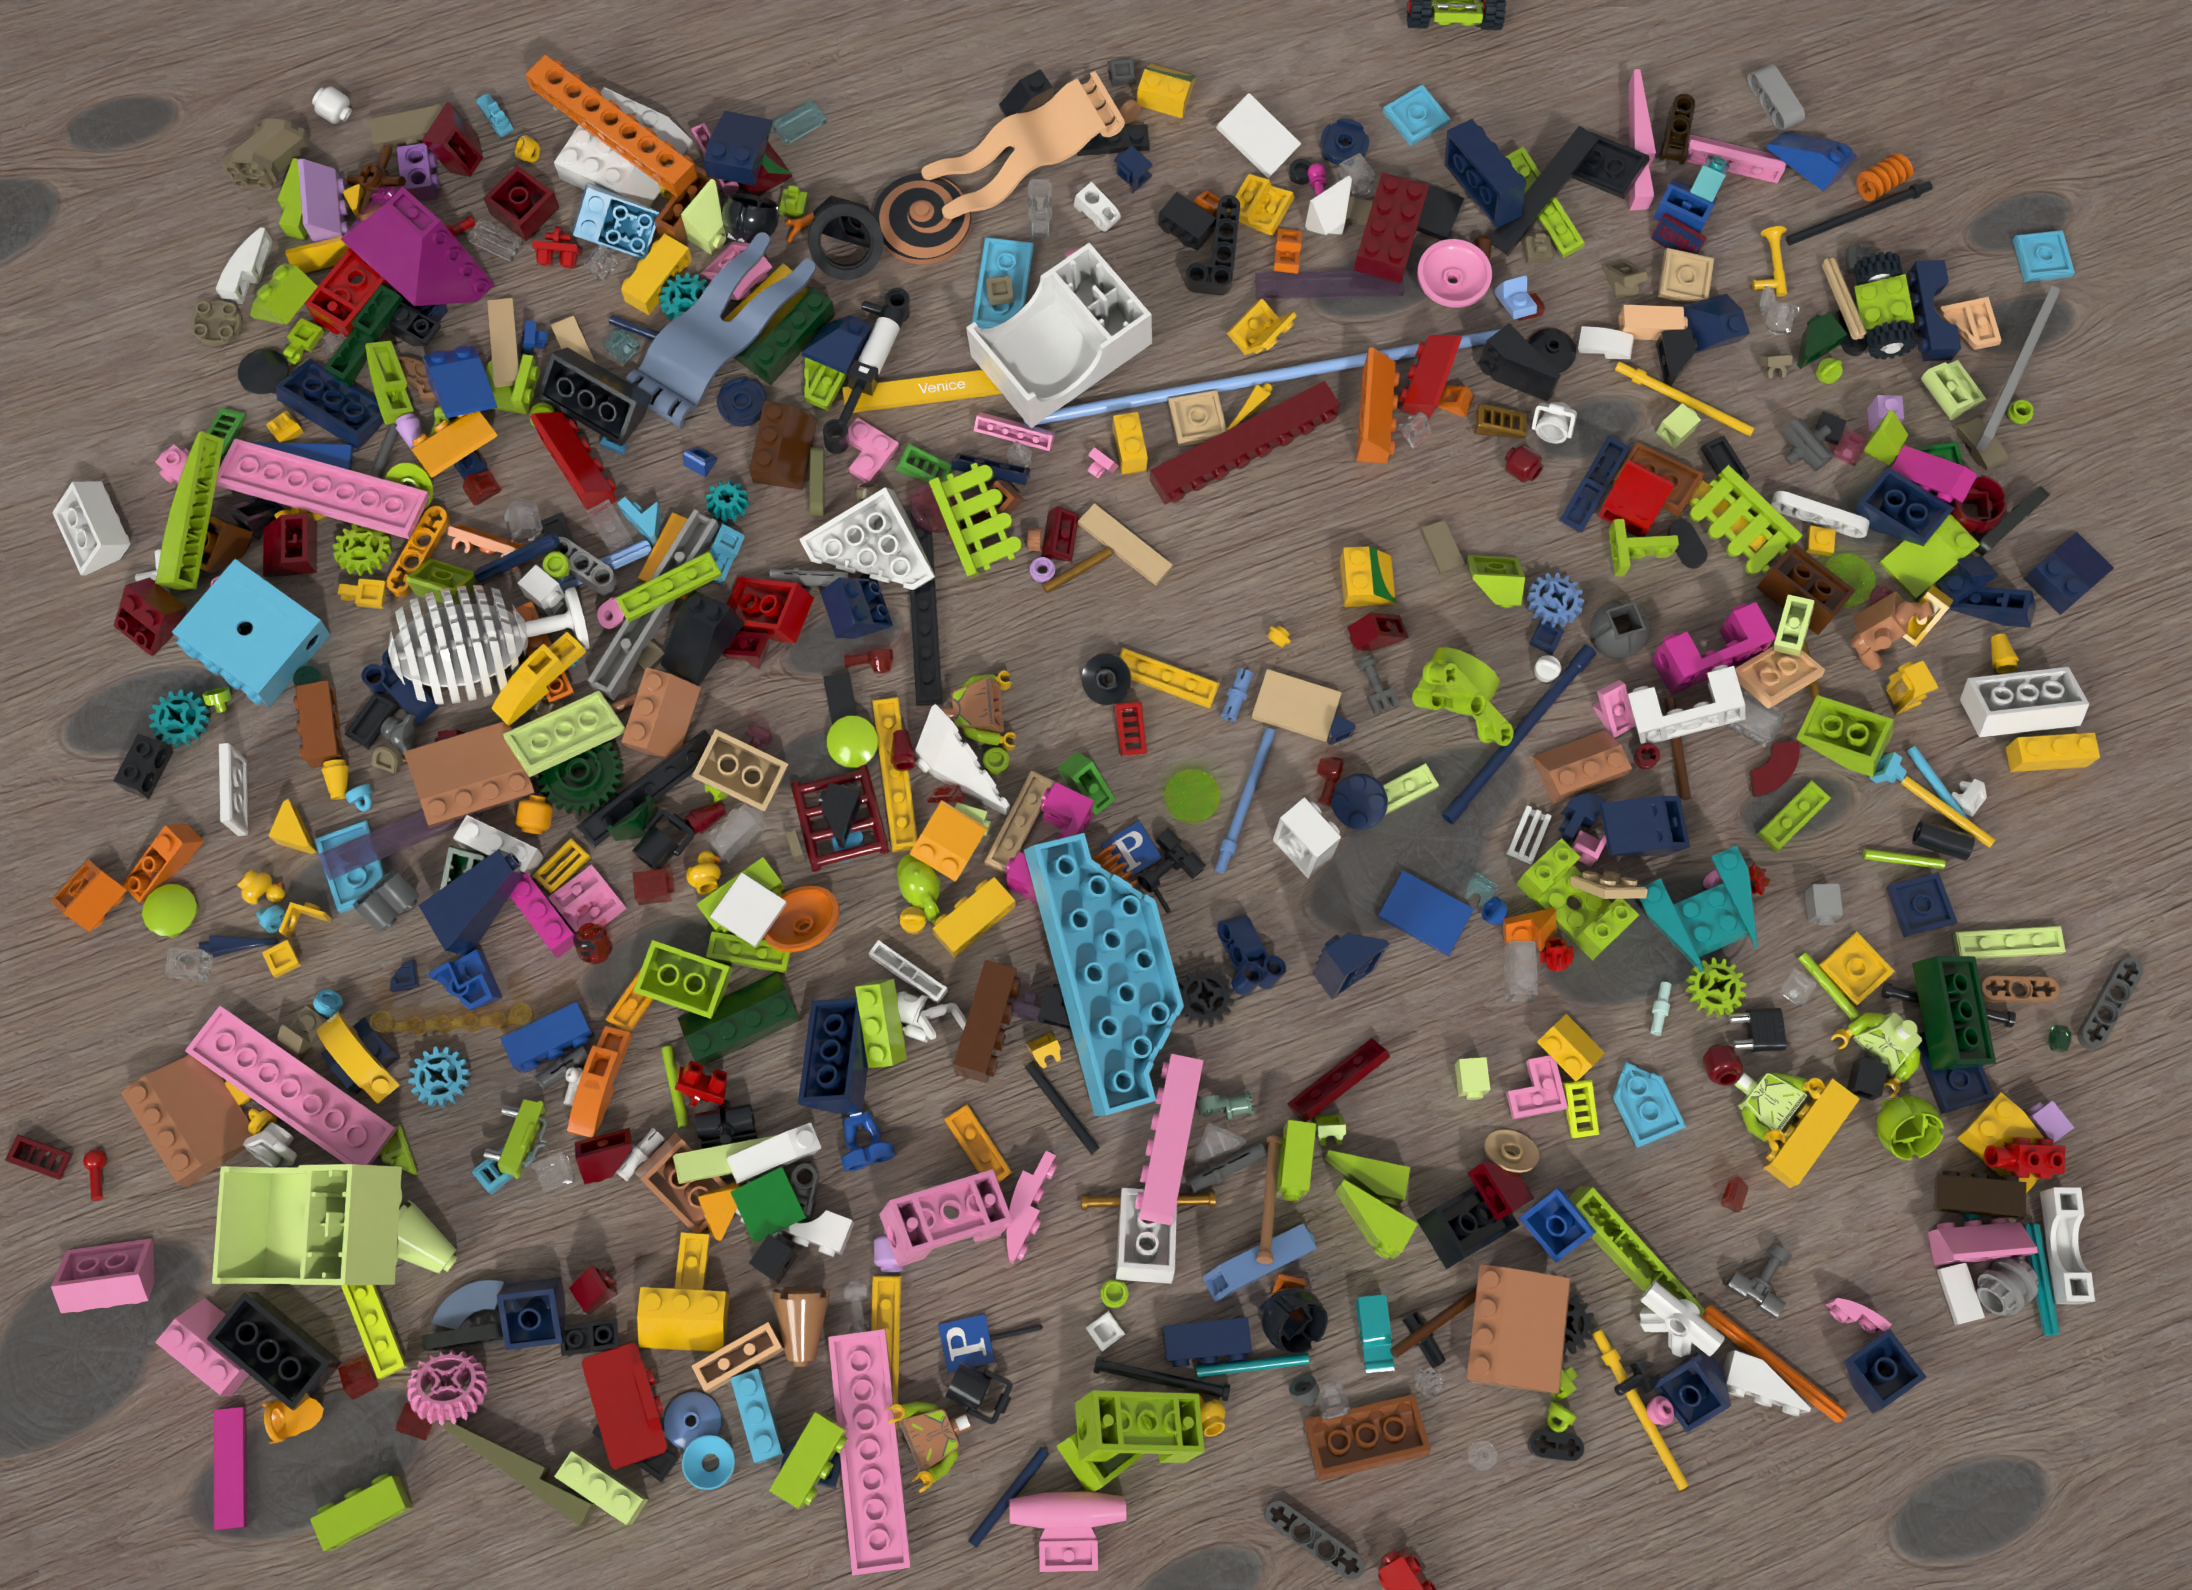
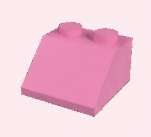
(754, 276)

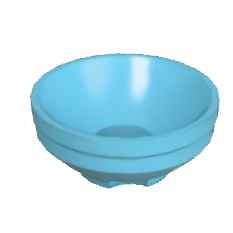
(693, 1462)

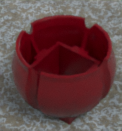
(1990, 505)

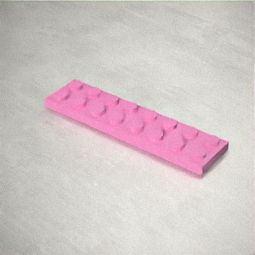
(322, 488)
(290, 1089)
(871, 1455)

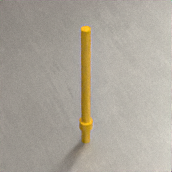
(1640, 376)
(1611, 1358)

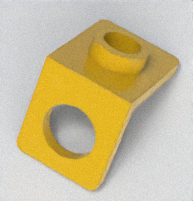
(294, 911)

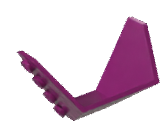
(415, 251)

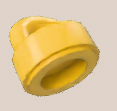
(525, 149)
(913, 920)
(260, 1120)

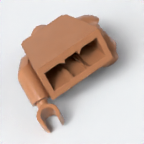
(1884, 624)

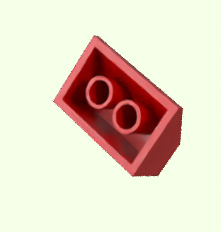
(1429, 374)

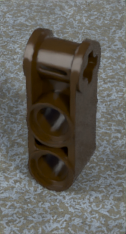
(1675, 143)

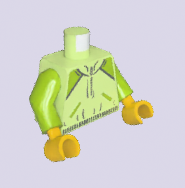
(1889, 1040)
(1772, 1102)

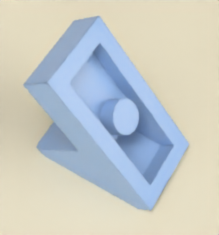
(1515, 298)

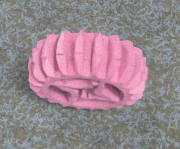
(447, 1397)

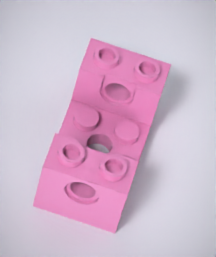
(918, 1222)

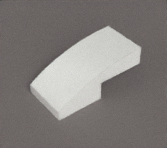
(1605, 341)

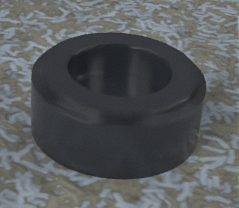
(1298, 171)

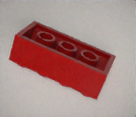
(574, 458)

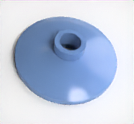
(696, 1404)

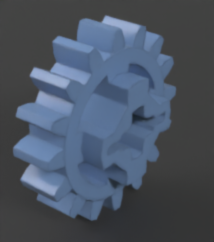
(1555, 599)

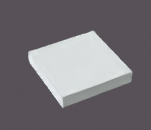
(748, 910)

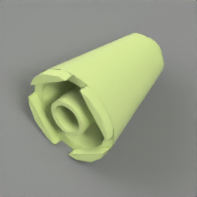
(422, 1242)

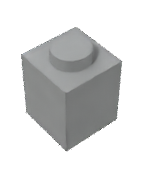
(1823, 903)

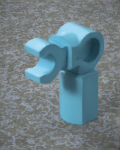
(494, 115)

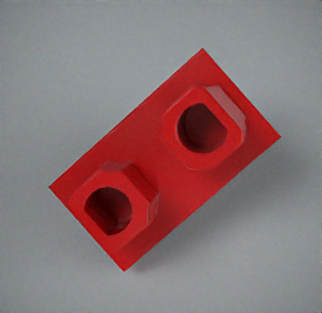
(568, 252)
(700, 1086)

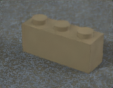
(402, 128)

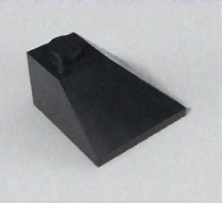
(845, 227)

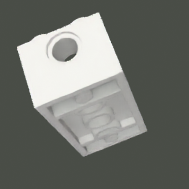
(1726, 708)

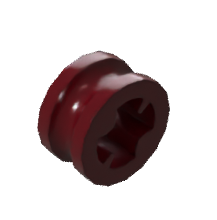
(1640, 762)

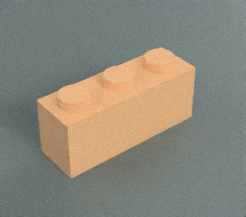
(738, 1357)

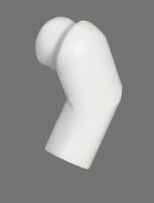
(573, 1076)

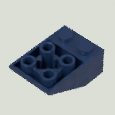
(1645, 826)

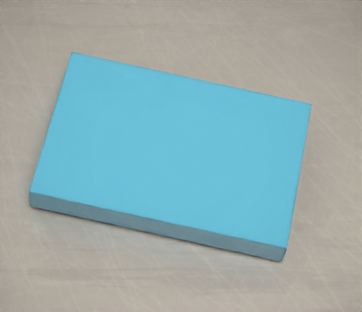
(352, 885)

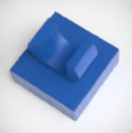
(532, 338)

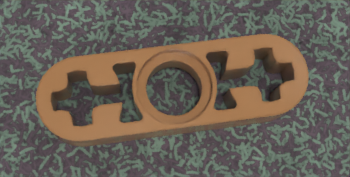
(2028, 983)

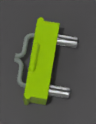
(521, 1138)

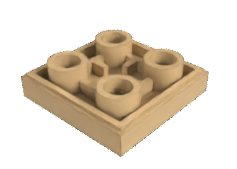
(1608, 885)

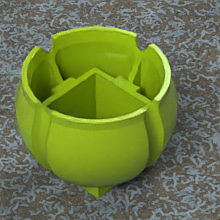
(1909, 1126)

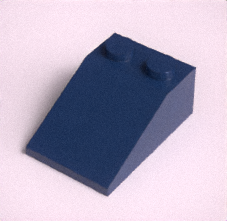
(737, 148)
(1902, 509)
(2068, 573)

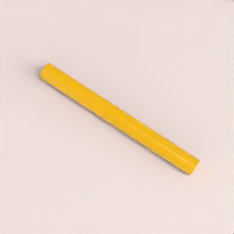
(1948, 811)

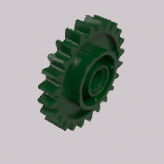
(586, 791)

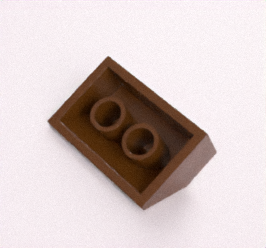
(782, 446)
(1806, 578)

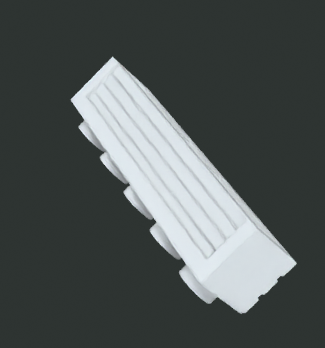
(908, 972)

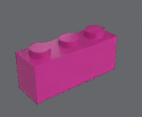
(1935, 474)
(542, 916)

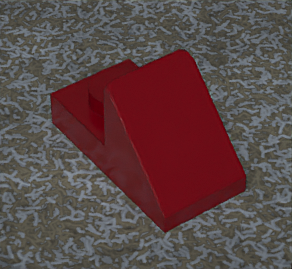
(748, 647)

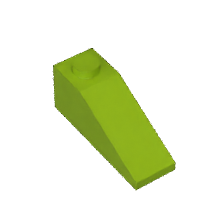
(1375, 1177)

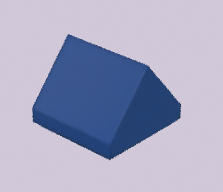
(699, 460)

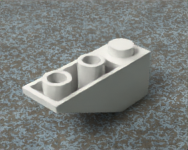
(1755, 1378)

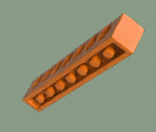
(543, 80)

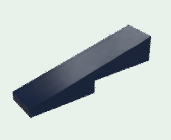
(1594, 484)

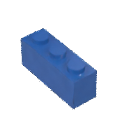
(547, 1038)

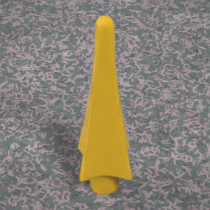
(1257, 399)

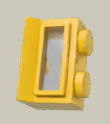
(1910, 685)

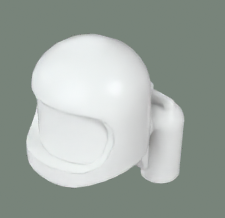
(909, 1010)

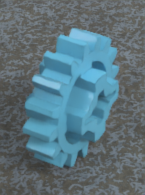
(432, 1085)

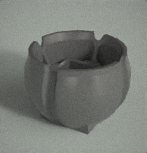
(1605, 633)

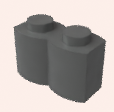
(386, 900)

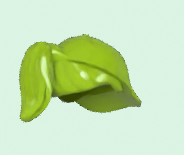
(919, 885)

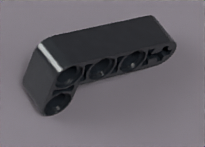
(1221, 245)

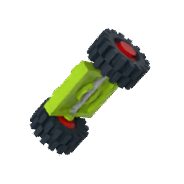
(1467, 12)

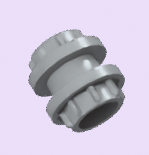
(2007, 1286)

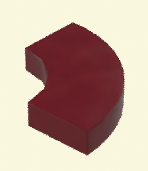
(1777, 770)

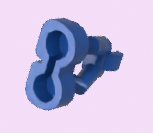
(875, 1153)

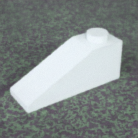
(774, 1153)

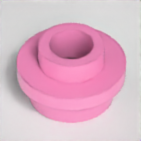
(1660, 1411)

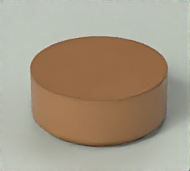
(1130, 111)

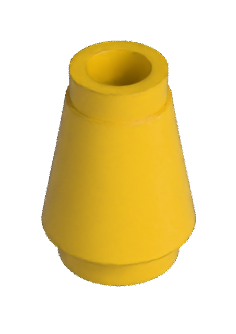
(2003, 656)
(336, 778)

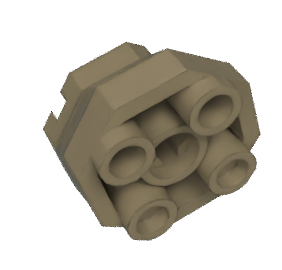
(265, 154)

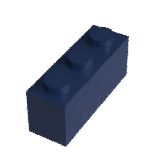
(1207, 1341)

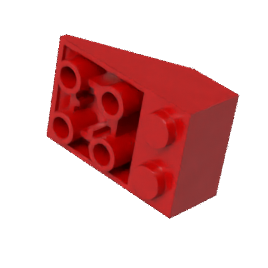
(1636, 498)

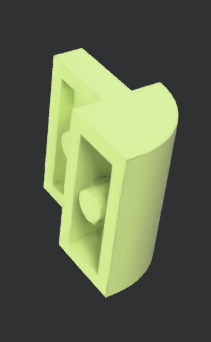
(1952, 388)

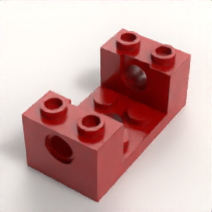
(337, 299)

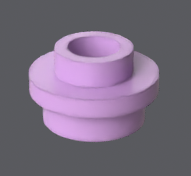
(1042, 562)

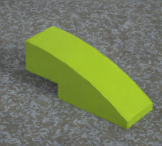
(290, 201)
(388, 381)

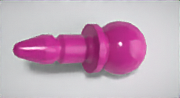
(1317, 177)

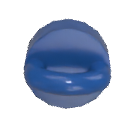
(1495, 911)

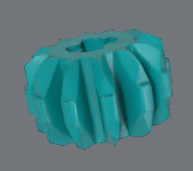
(731, 492)

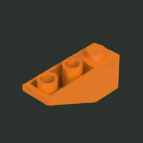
(163, 858)

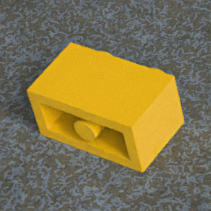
(1129, 443)
(1571, 1047)

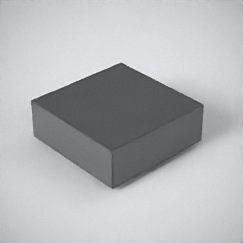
(1122, 72)

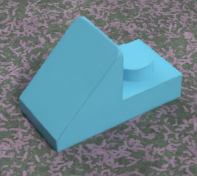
(646, 522)

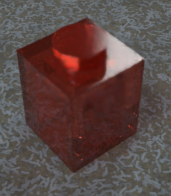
(653, 886)

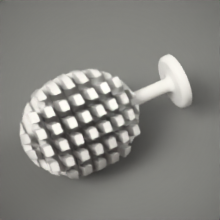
(470, 641)

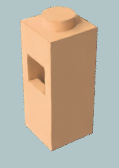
(1649, 321)

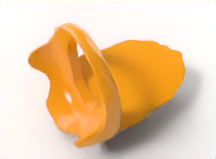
(283, 1422)

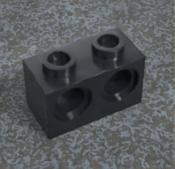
(143, 766)

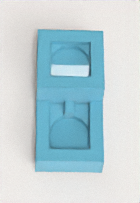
(725, 549)

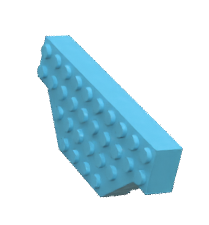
(1109, 970)

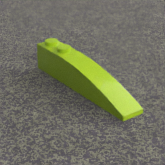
(190, 515)
(1625, 1246)

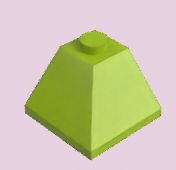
(1499, 578)

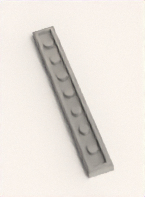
(2018, 368)

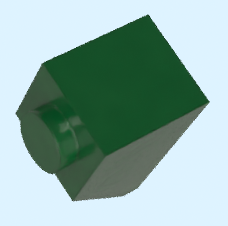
(1820, 338)

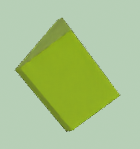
(437, 575)

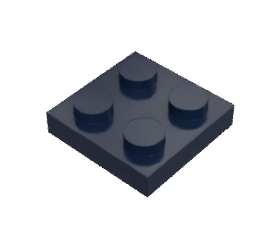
(1921, 905)

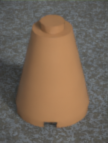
(801, 1321)

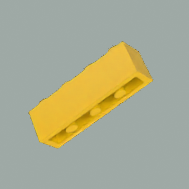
(1810, 1133)

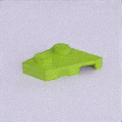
(821, 384)

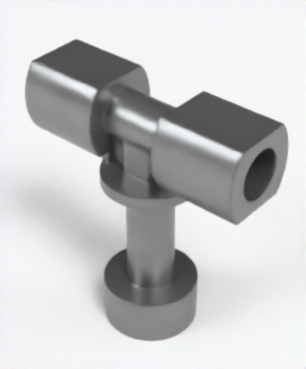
(1759, 1288)

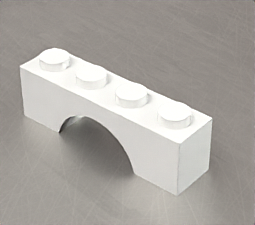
(2062, 1217)
(827, 1232)

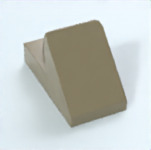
(1624, 278)
(301, 1033)

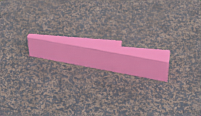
(1642, 140)

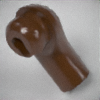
(1484, 243)

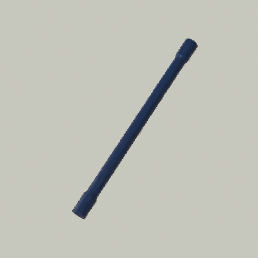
(1461, 802)

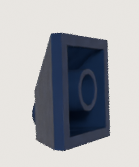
(1716, 322)
(839, 343)
(1695, 1390)

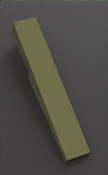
(527, 1472)

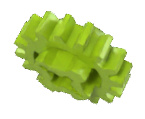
(362, 549)
(1719, 997)

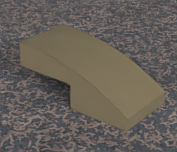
(1971, 433)

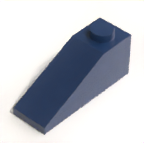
(1999, 606)

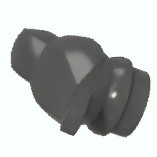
(400, 733)

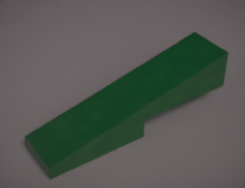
(368, 328)

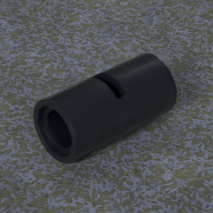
(1943, 840)

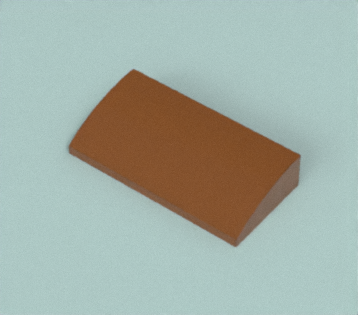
(1367, 1438)

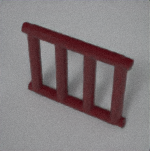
(811, 837)

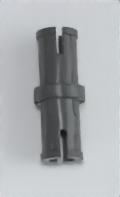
(559, 1069)

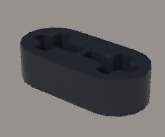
(1555, 1453)

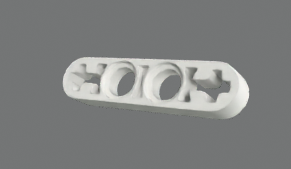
(1820, 514)

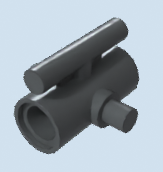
(1807, 444)

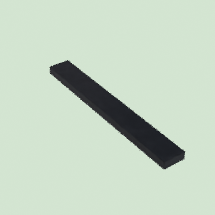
(925, 630)

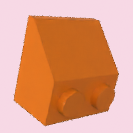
(89, 896)

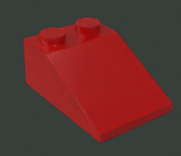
(771, 607)

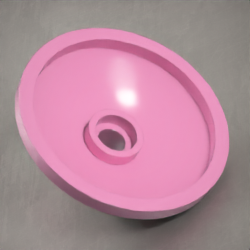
(1457, 262)

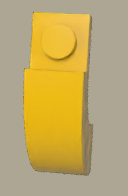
(355, 1058)

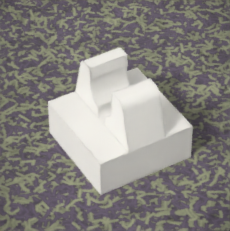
(1972, 798)

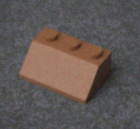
(661, 714)
(1582, 766)

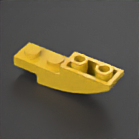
(532, 677)

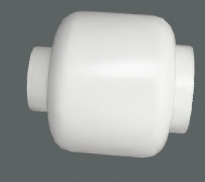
(332, 105)

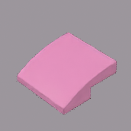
(587, 900)

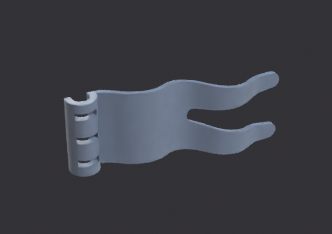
(700, 342)

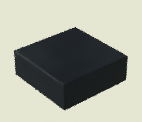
(1835, 424)

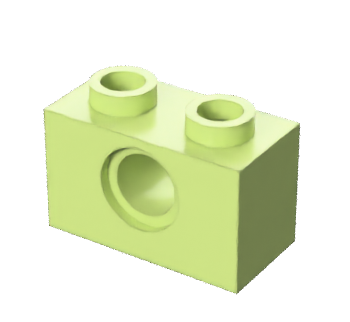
(1794, 625)

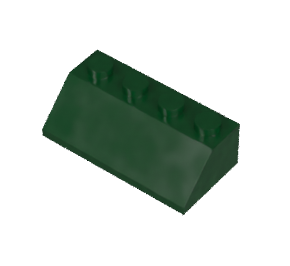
(787, 334)
(1953, 1012)
(739, 1020)

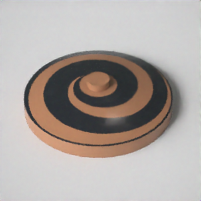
(914, 220)

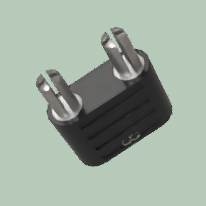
(1764, 1030)

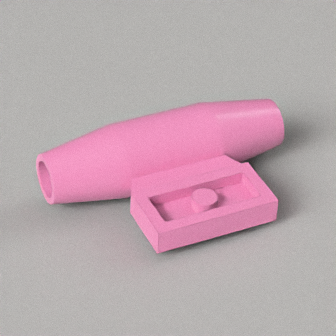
(1067, 1522)

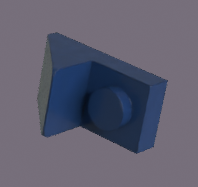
(1970, 576)

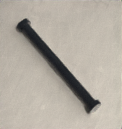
(1911, 996)
(1162, 1378)

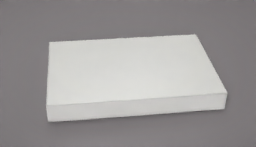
(1258, 135)
(233, 789)

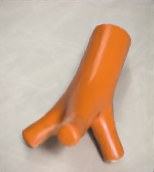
(798, 224)

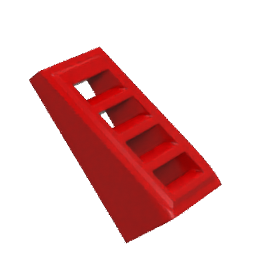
(1130, 707)

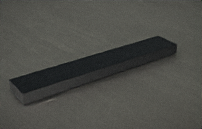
(1545, 189)
(653, 783)

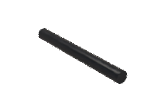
(1062, 1107)

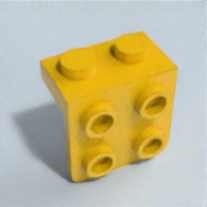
(1259, 328)

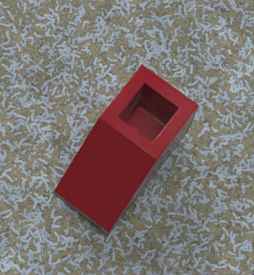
(594, 1288)

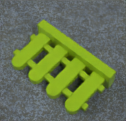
(1746, 500)
(965, 509)

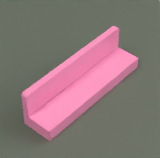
(1740, 159)

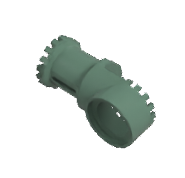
(1231, 1106)

